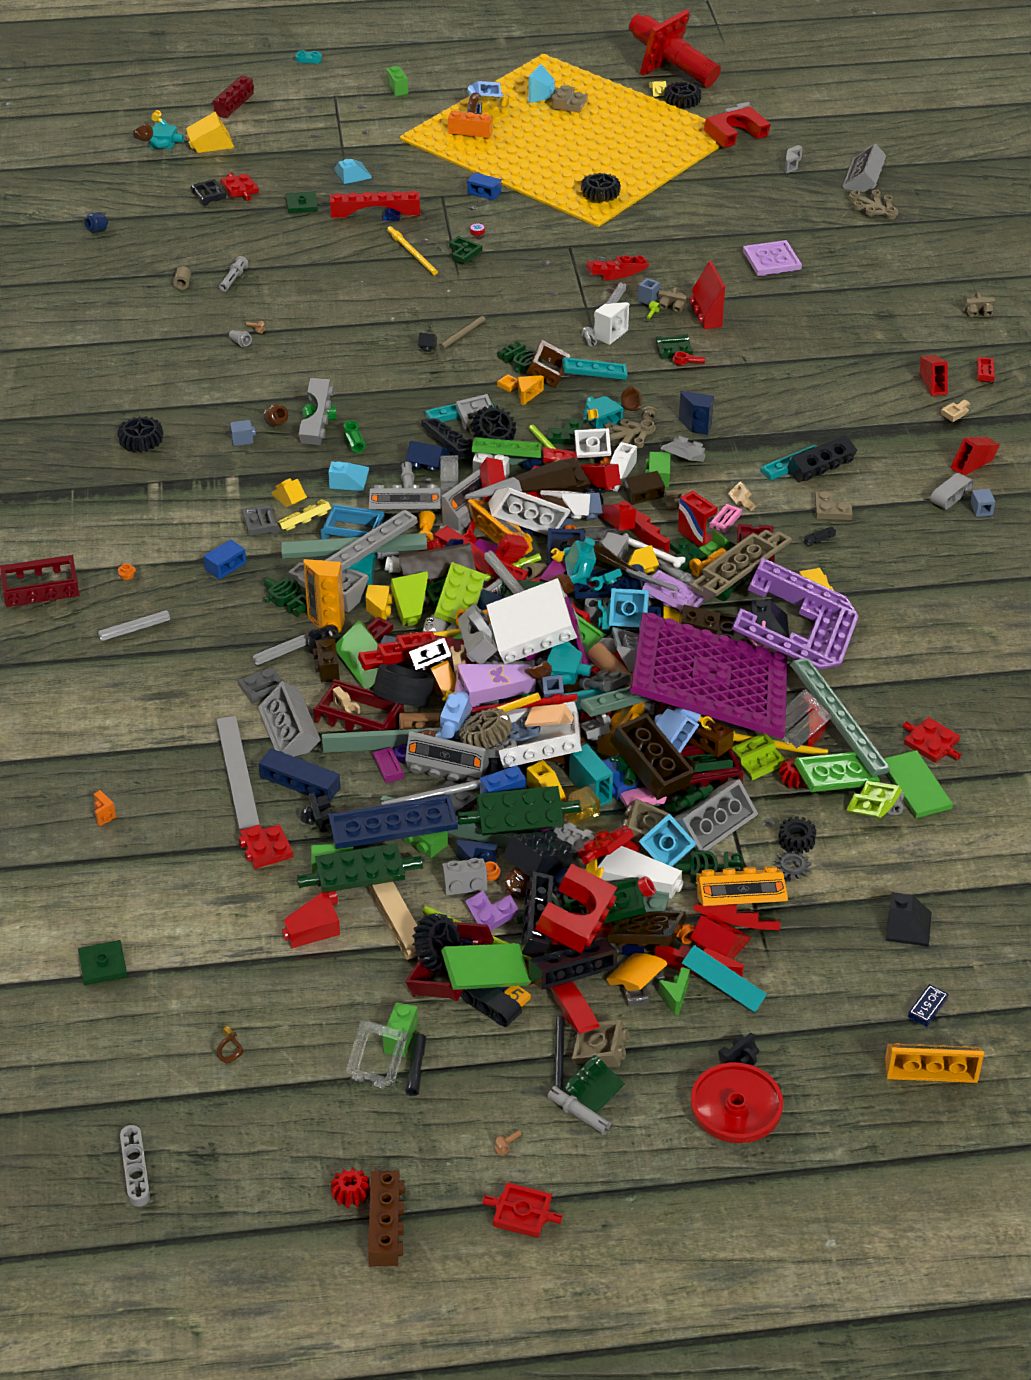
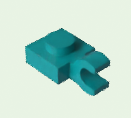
(609, 578)
(604, 621)

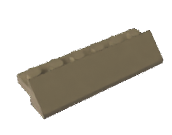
(738, 563)

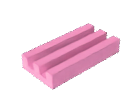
(728, 519)

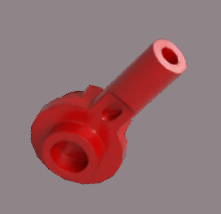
(683, 358)
(470, 531)

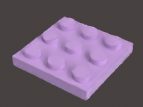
(772, 258)
(672, 598)

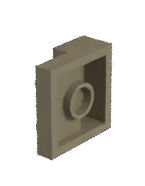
(568, 100)
(642, 818)
(605, 1042)

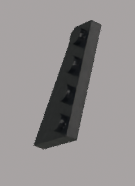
(450, 439)

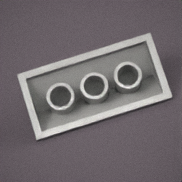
(626, 646)

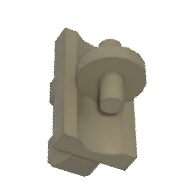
(672, 298)
(979, 303)
(672, 497)

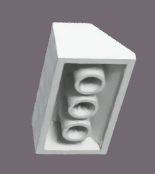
(527, 510)

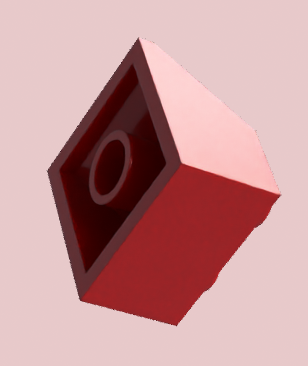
(719, 937)

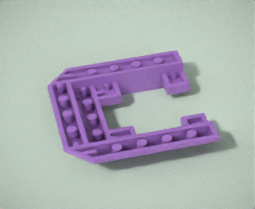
(830, 611)

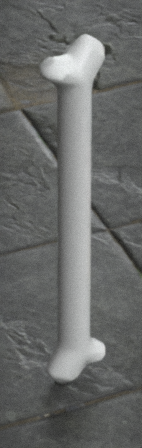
(676, 561)

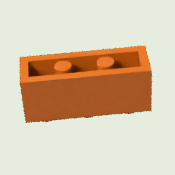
(470, 124)

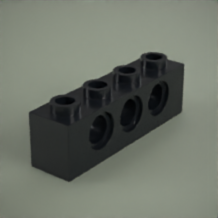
(822, 458)
(537, 896)
(571, 965)

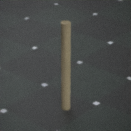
(462, 332)

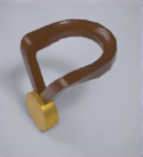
(230, 1036)

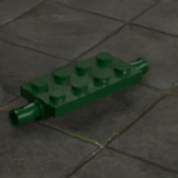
(519, 810)
(359, 868)

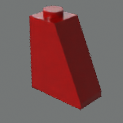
(935, 374)
(973, 454)
(311, 922)

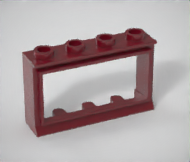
(43, 591)
(362, 696)
(722, 774)
(420, 977)

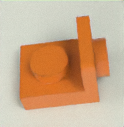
(104, 808)

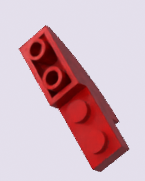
(622, 267)

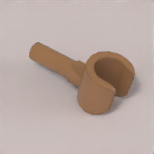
(258, 327)
(502, 1143)

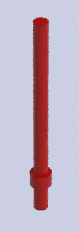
(556, 699)

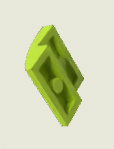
(758, 756)
(874, 799)

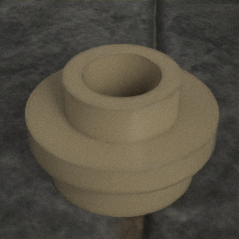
(649, 413)

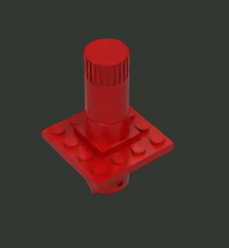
(667, 45)

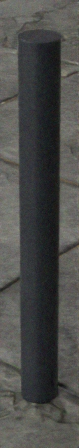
(559, 1052)

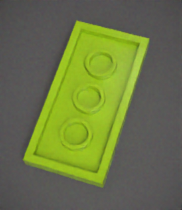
(459, 592)

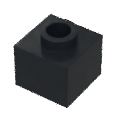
(427, 341)

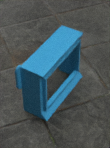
(351, 515)

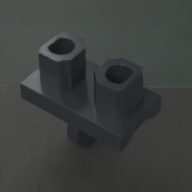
(313, 814)
(743, 1050)

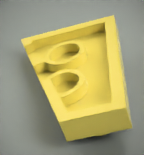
(289, 522)

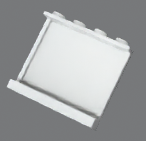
(531, 621)
(549, 743)

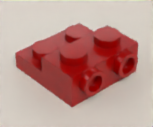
(265, 845)

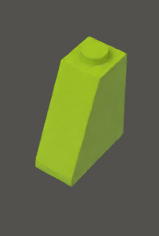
(409, 596)

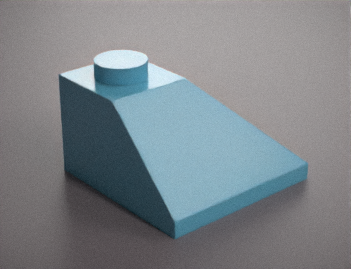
(541, 85)
(351, 171)
(347, 476)
(627, 607)
(668, 841)

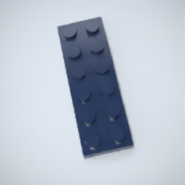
(392, 821)

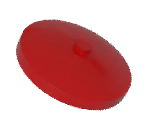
(736, 1102)

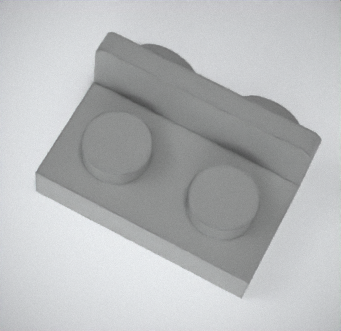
(574, 836)

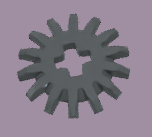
(801, 865)

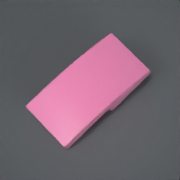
(643, 794)

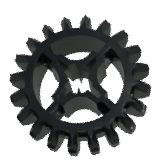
(682, 94)
(600, 187)
(486, 418)
(140, 434)
(431, 936)

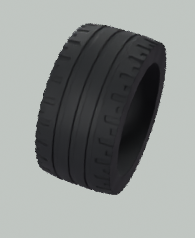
(403, 685)

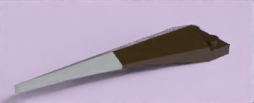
(555, 476)
(609, 561)

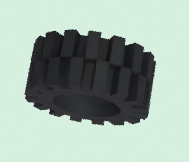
(800, 827)

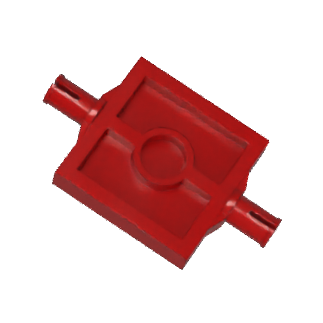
(239, 185)
(932, 740)
(604, 844)
(522, 1210)

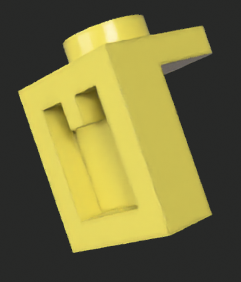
(658, 87)

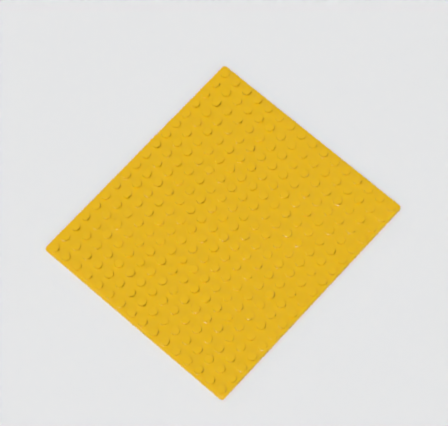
(553, 150)

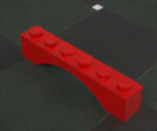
(345, 204)

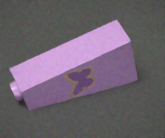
(494, 681)

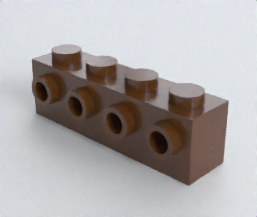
(713, 741)
(384, 1221)

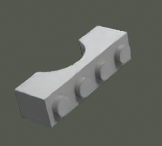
(312, 428)
(477, 644)

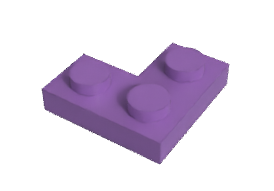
(494, 914)

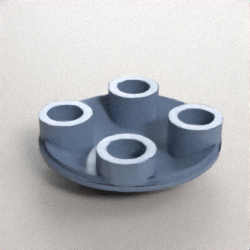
(521, 732)

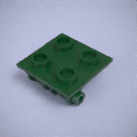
(594, 1084)

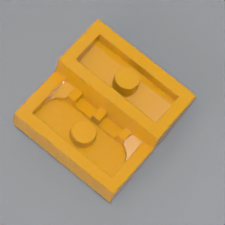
(636, 971)

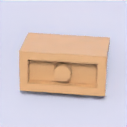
(549, 715)

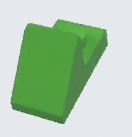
(718, 541)
(674, 992)

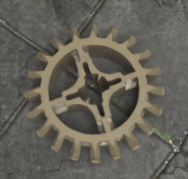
(486, 728)

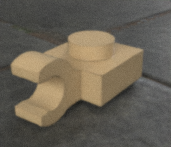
(955, 411)
(740, 495)
(457, 657)
(343, 701)

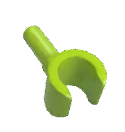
(653, 306)

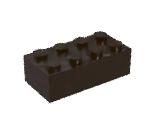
(652, 756)

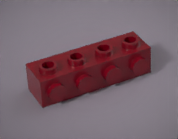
(233, 96)

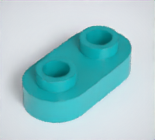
(308, 57)

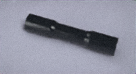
(414, 1074)

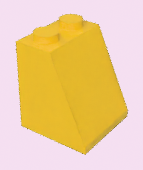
(209, 135)

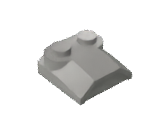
(686, 449)

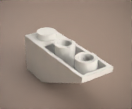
(626, 458)

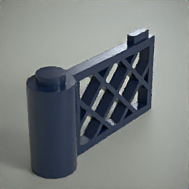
(626, 583)

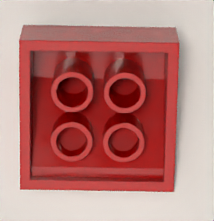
(708, 298)

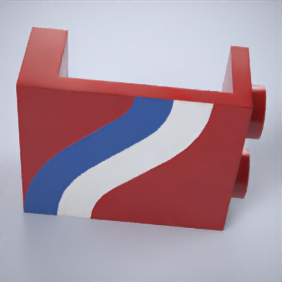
(693, 516)

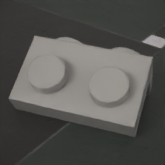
(597, 727)
(465, 876)

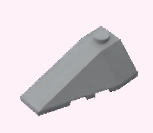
(353, 584)

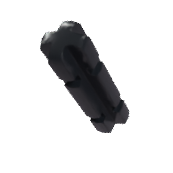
(819, 536)

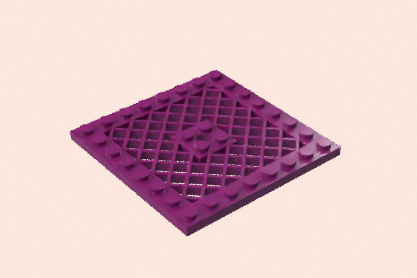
(710, 675)

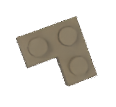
(829, 510)

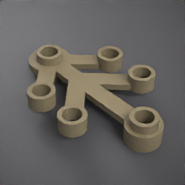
(889, 211)
(645, 428)

